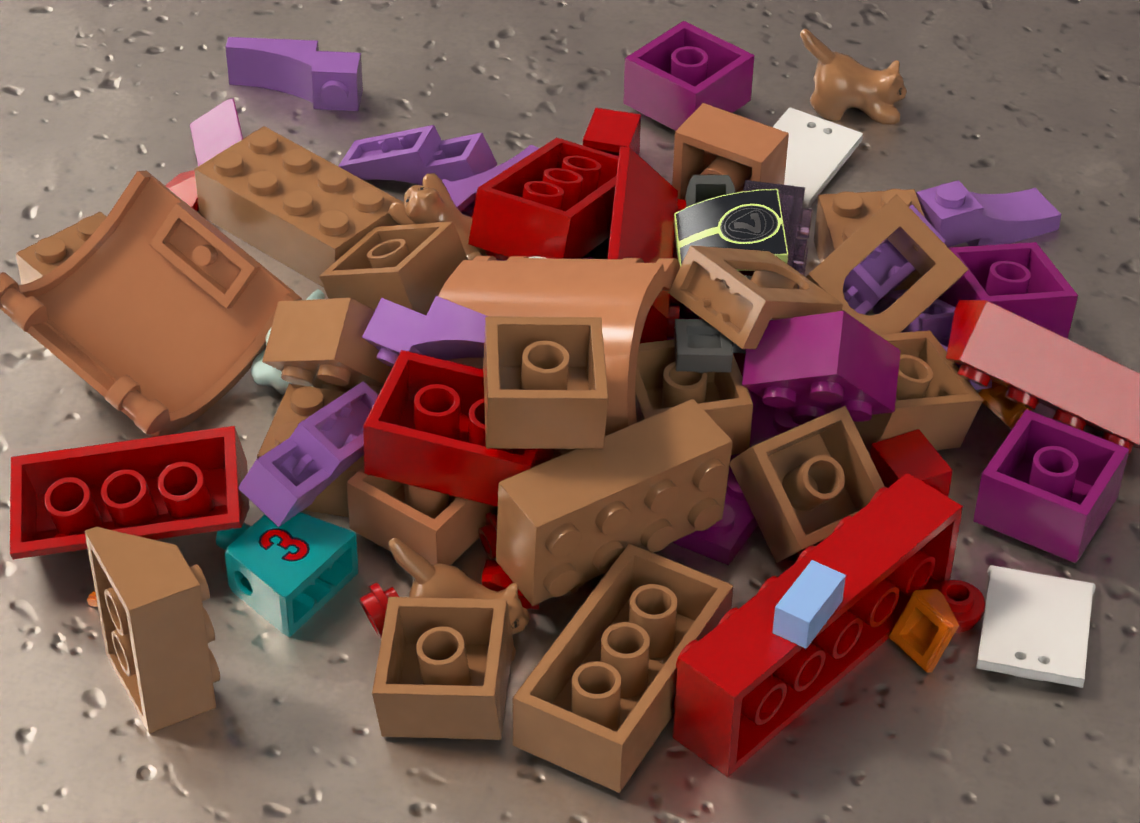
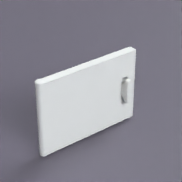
(815, 151)
(1036, 626)

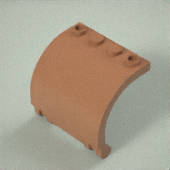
(549, 287)
(152, 309)

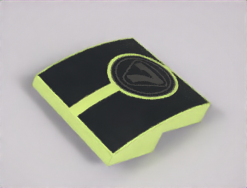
(733, 221)

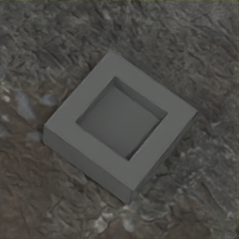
(701, 347)

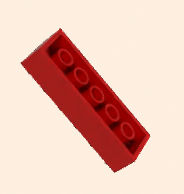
(750, 684)

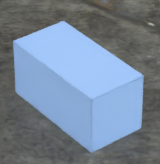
(808, 604)

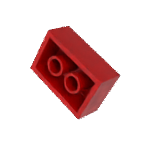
(432, 432)

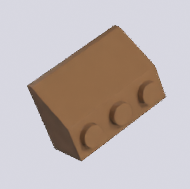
(154, 625)

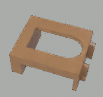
(916, 242)
(743, 306)

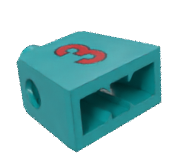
(288, 568)

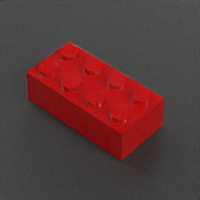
(547, 204)

